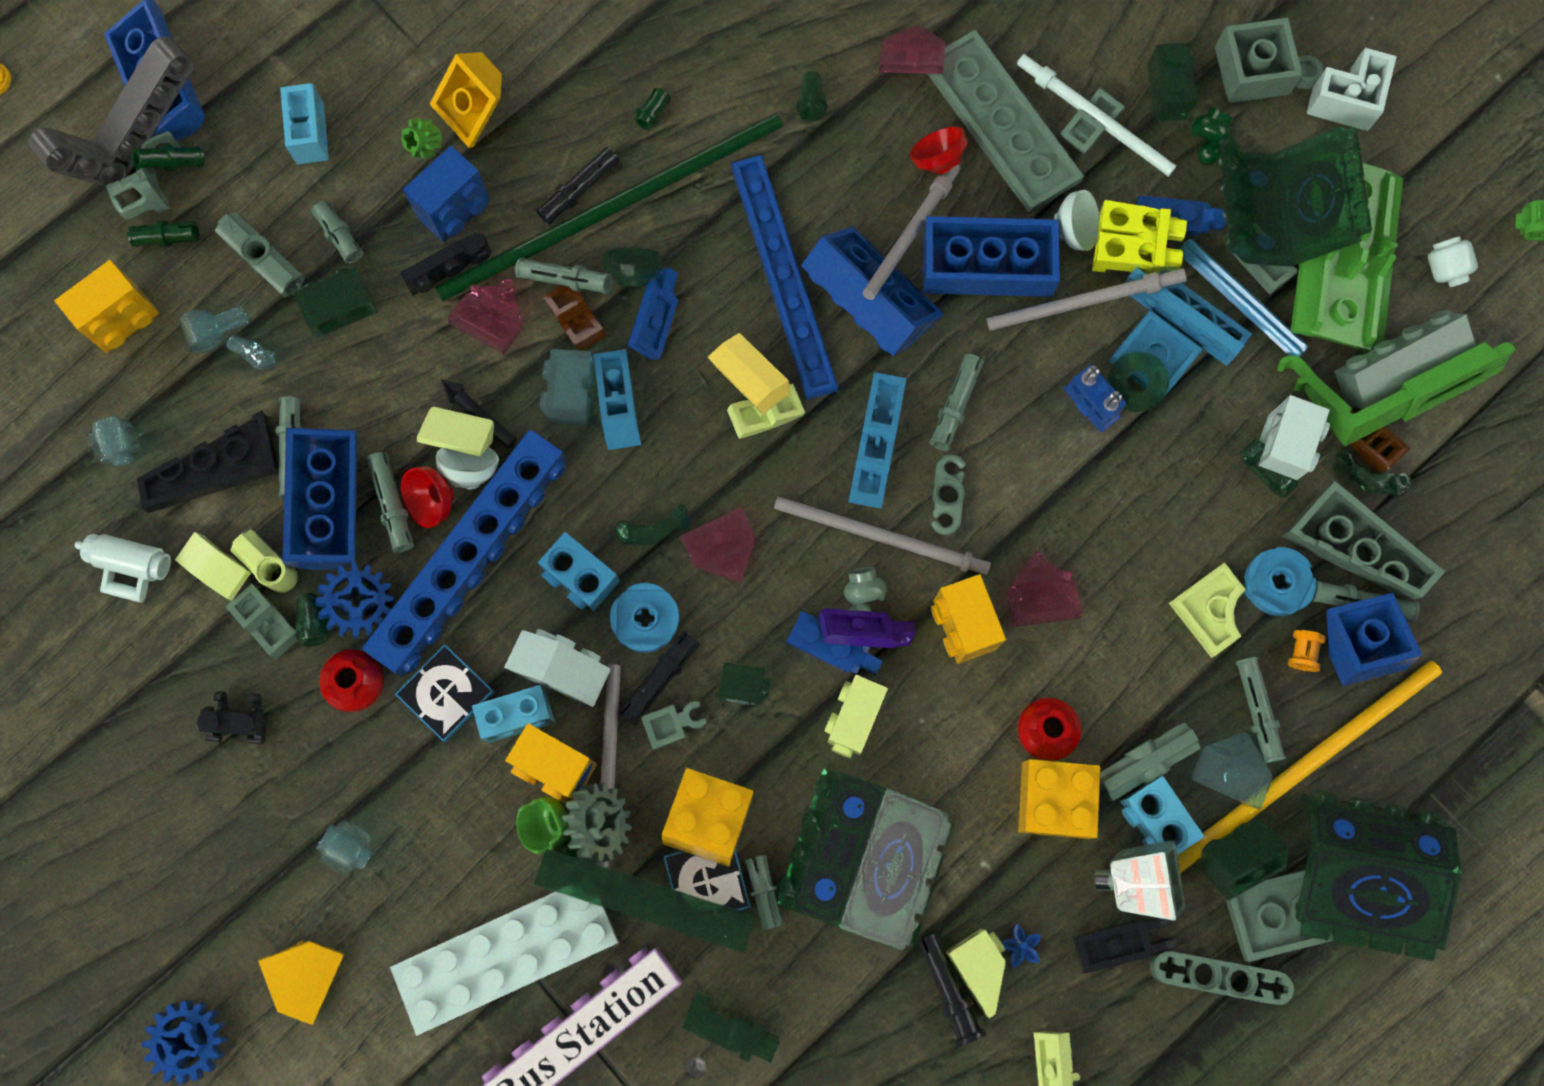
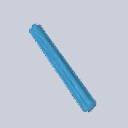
(1242, 299)

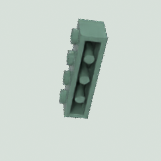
(1392, 362)

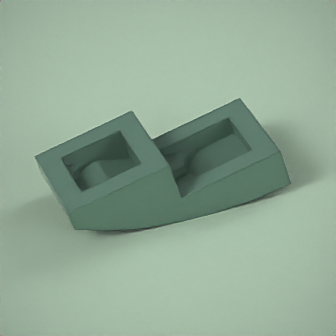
(1085, 131)
(263, 621)

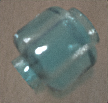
(114, 441)
(344, 848)

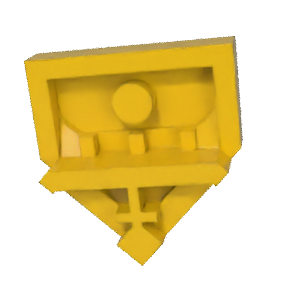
(300, 978)

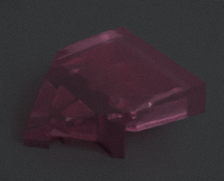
(913, 52)
(489, 315)
(722, 545)
(1042, 594)

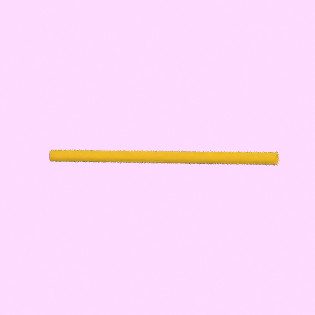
(1315, 758)

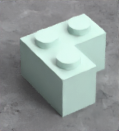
(1354, 96)
(1293, 437)
(558, 665)

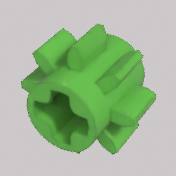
(421, 138)
(1531, 221)

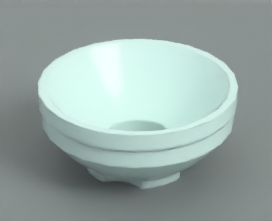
(1078, 220)
(466, 469)

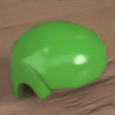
(541, 824)

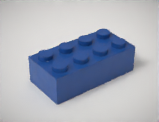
(990, 256)

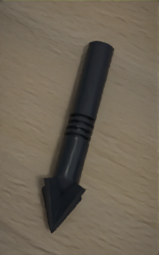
(456, 393)

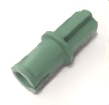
(764, 892)

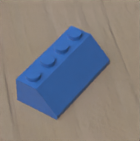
(845, 265)

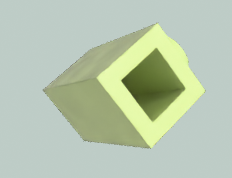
(853, 724)

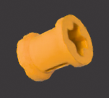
(1300, 659)

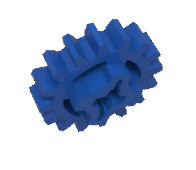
(341, 600)
(168, 1048)

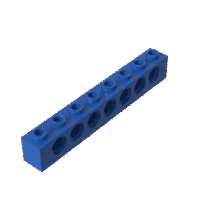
(447, 560)

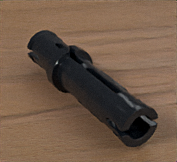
(550, 210)
(660, 676)

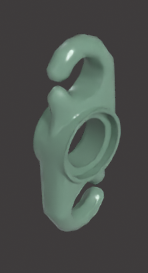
(955, 508)

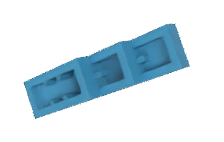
(877, 440)

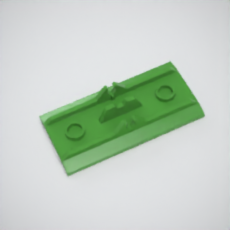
(1348, 290)

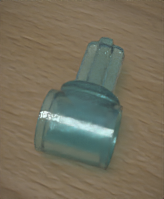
(205, 330)

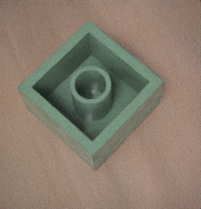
(1258, 60)

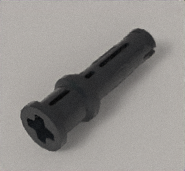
(957, 1006)

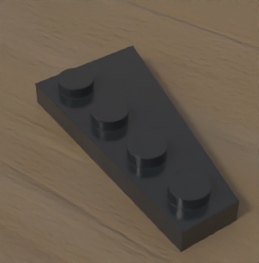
(229, 461)

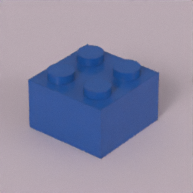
(447, 194)

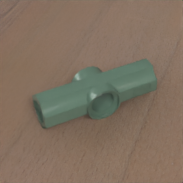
(249, 243)
(1148, 761)

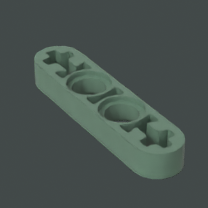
(1221, 977)

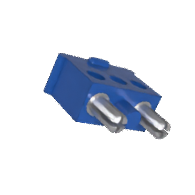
(1095, 398)

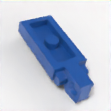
(1198, 215)
(655, 315)
(848, 658)

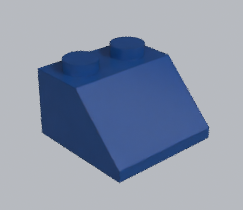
(1370, 639)

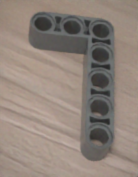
(127, 125)

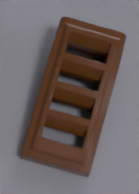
(1372, 456)

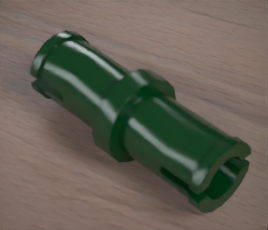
(168, 157)
(163, 233)

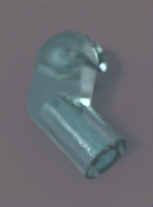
(252, 352)

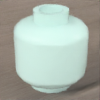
(1452, 261)

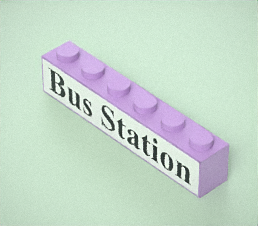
(591, 1025)

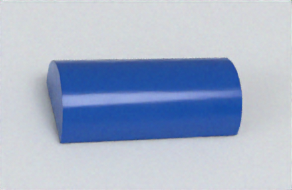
(128, 44)
(320, 498)

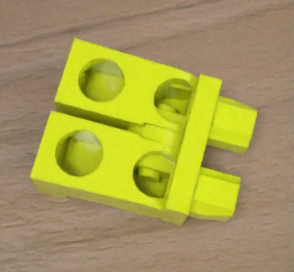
(1137, 238)

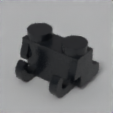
(233, 721)

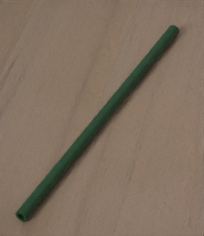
(609, 207)

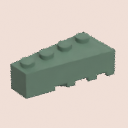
(1359, 541)

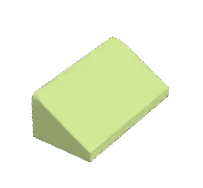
(456, 431)

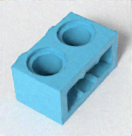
(304, 123)
(512, 712)
(1167, 812)

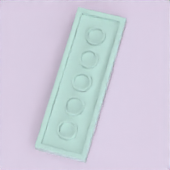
(500, 958)

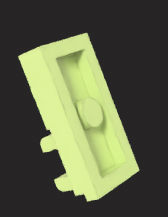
(1054, 1059)

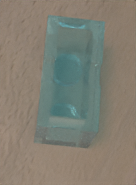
(566, 393)

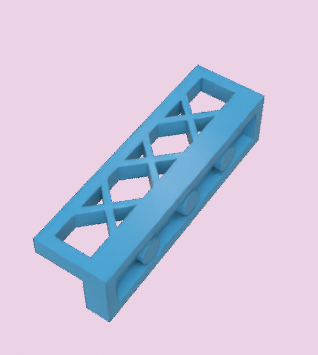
(1192, 323)

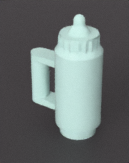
(126, 558)

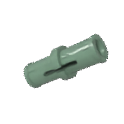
(337, 232)

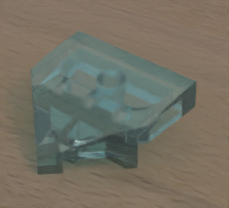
(1234, 770)

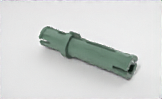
(595, 280)
(952, 414)
(288, 418)
(393, 514)
(1327, 593)
(1261, 710)

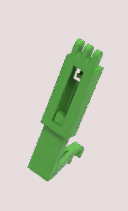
(1414, 396)

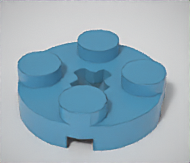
(1297, 574)
(658, 632)

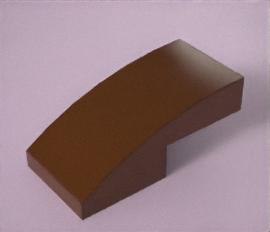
(574, 317)

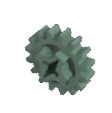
(597, 823)

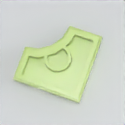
(1209, 609)

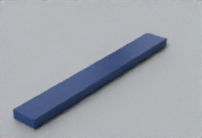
(784, 278)

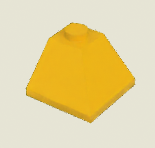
(468, 95)

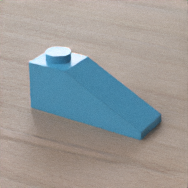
(616, 400)

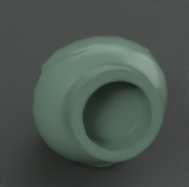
(864, 588)

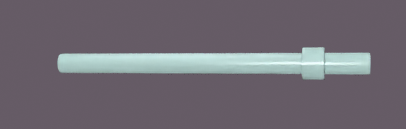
(1047, 78)

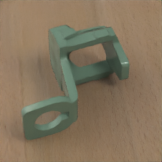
(145, 183)

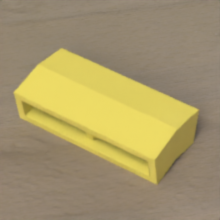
(750, 373)

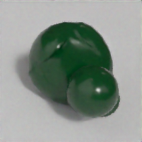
(1212, 128)

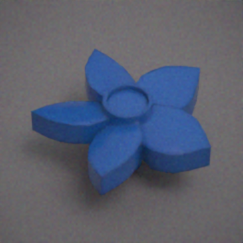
(1021, 947)

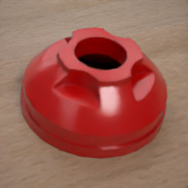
(940, 150)
(421, 498)
(363, 692)
(1035, 739)

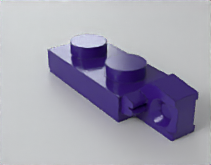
(864, 628)

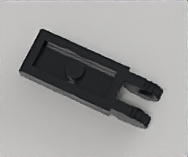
(446, 262)
(1120, 944)

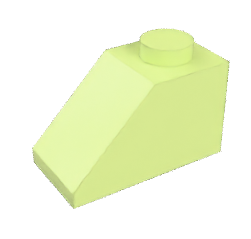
(980, 967)

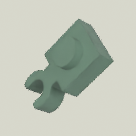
(667, 726)

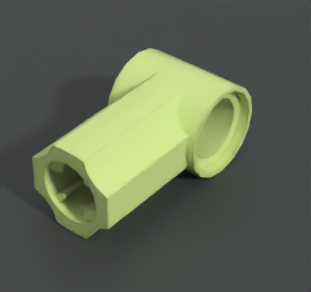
(263, 562)

